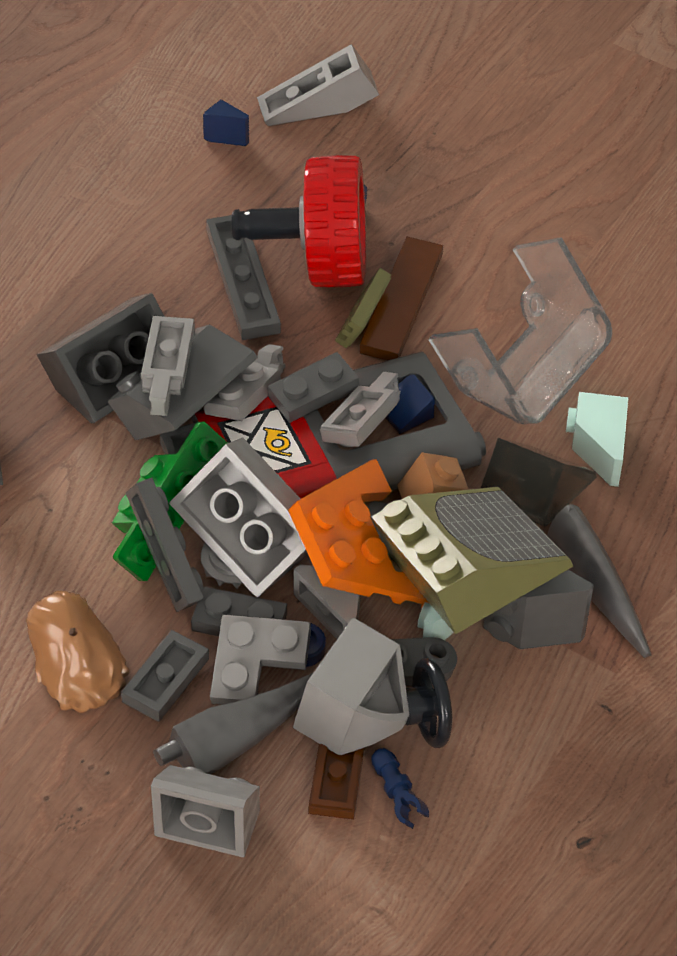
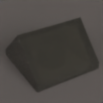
(535, 479)

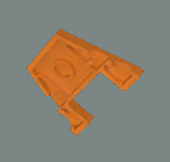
(344, 539)

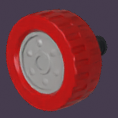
(327, 221)

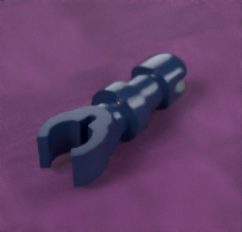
(397, 785)

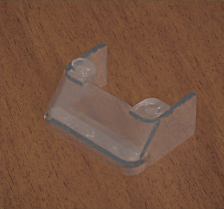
(556, 349)

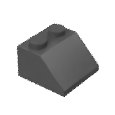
(545, 616)

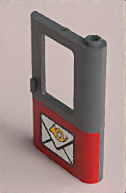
(308, 463)

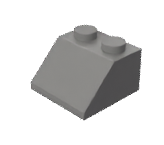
(204, 809)

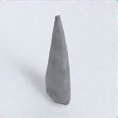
(590, 561)
(230, 729)

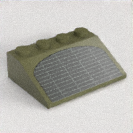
(468, 551)

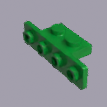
(171, 474)

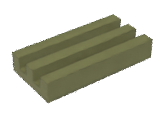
(363, 308)

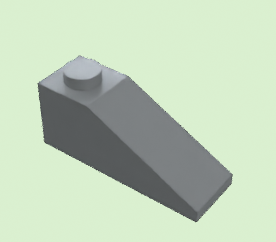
(322, 90)

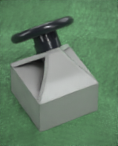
(363, 697)

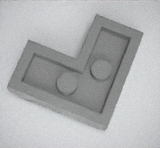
(248, 645)

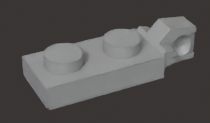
(166, 360)
(249, 387)
(362, 412)

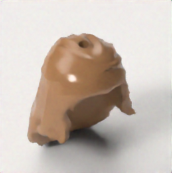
(79, 667)

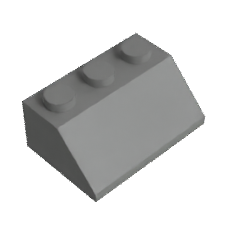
(243, 515)

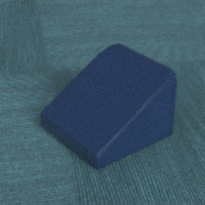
(226, 124)
(414, 406)

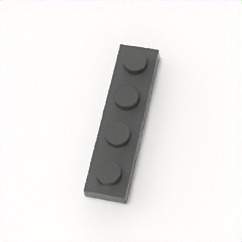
(243, 281)

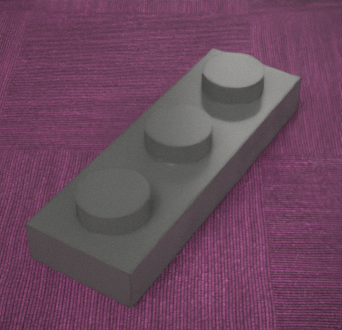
(165, 544)

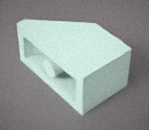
(599, 433)

